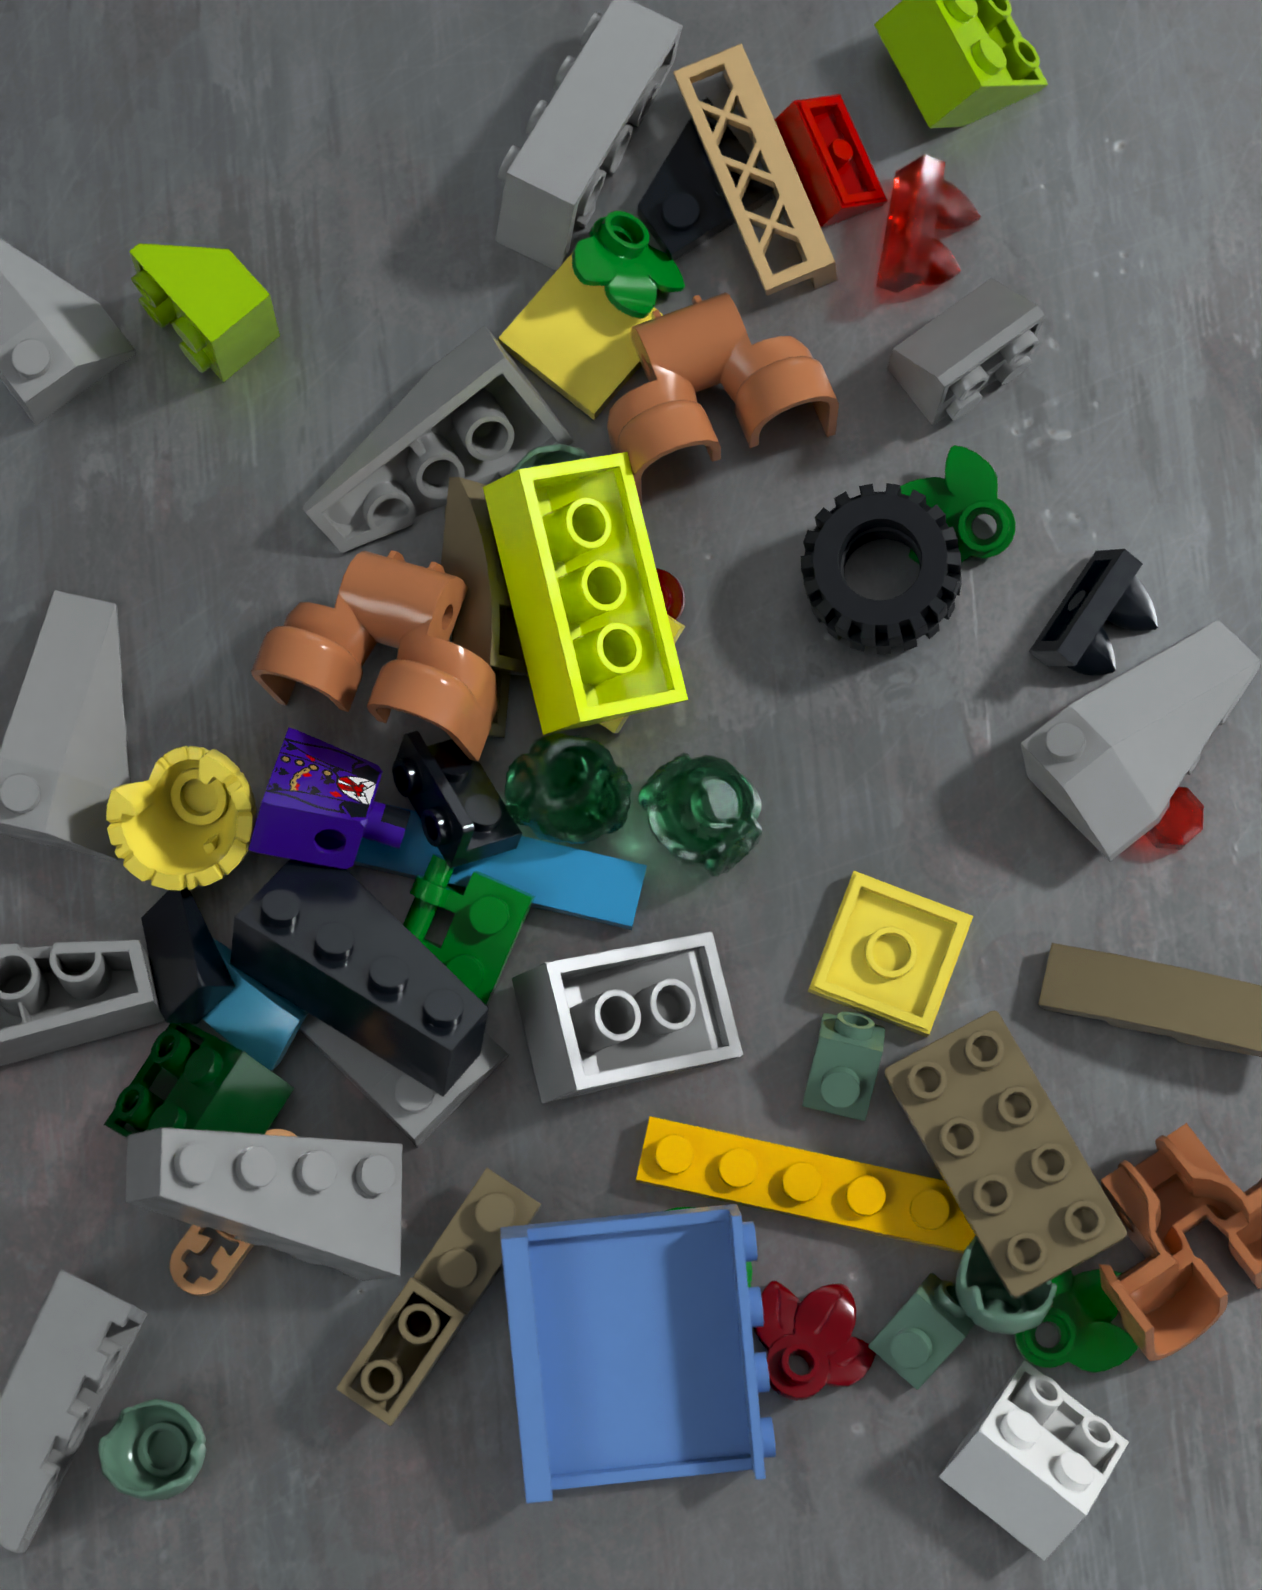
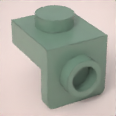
(844, 1065)
(923, 1331)

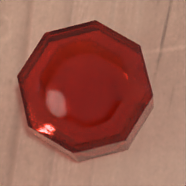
(1180, 822)

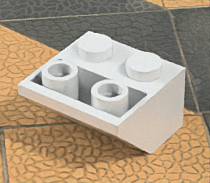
(1035, 1460)

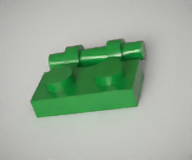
(483, 925)

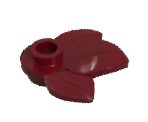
(816, 1331)

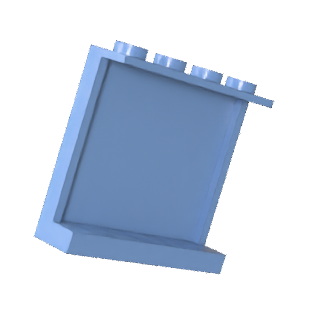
(636, 1348)

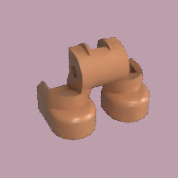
(700, 350)
(401, 608)
(1171, 1292)

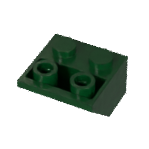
(199, 1085)

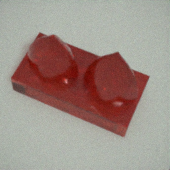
(918, 206)

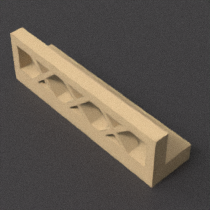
(777, 165)

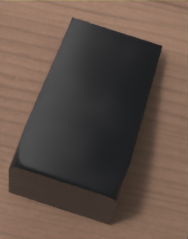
(184, 959)

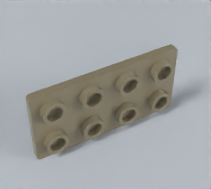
(1005, 1154)

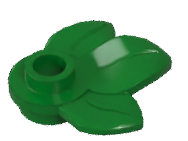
(625, 264)
(963, 495)
(1083, 1325)

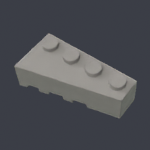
(72, 995)

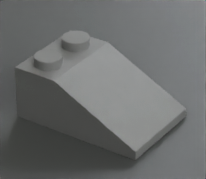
(626, 1016)

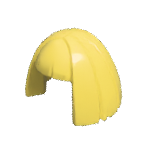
(184, 821)

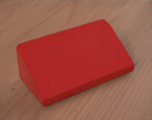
(830, 159)

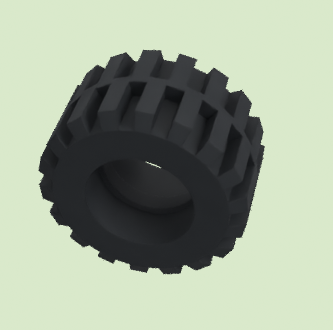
(873, 518)

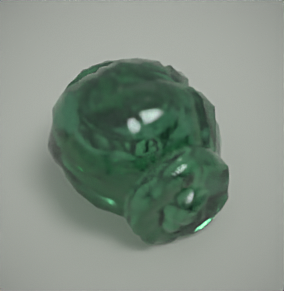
(568, 789)
(702, 812)

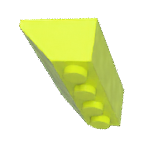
(584, 591)

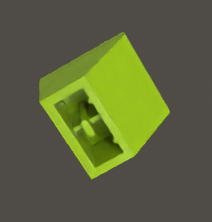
(960, 58)
(209, 303)

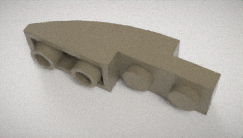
(486, 616)
(437, 1299)

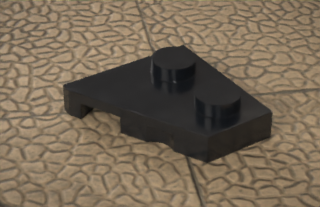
(685, 198)

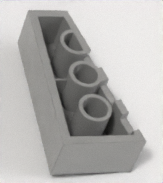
(583, 129)
(293, 1194)
(55, 1395)

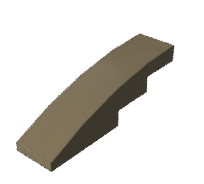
(1154, 998)

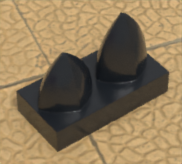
(1102, 592)

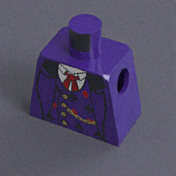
(323, 805)

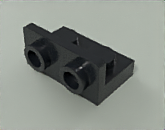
(454, 801)

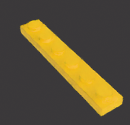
(802, 1184)

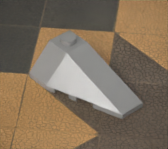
(51, 336)
(462, 419)
(67, 732)
(1133, 740)
(402, 1099)

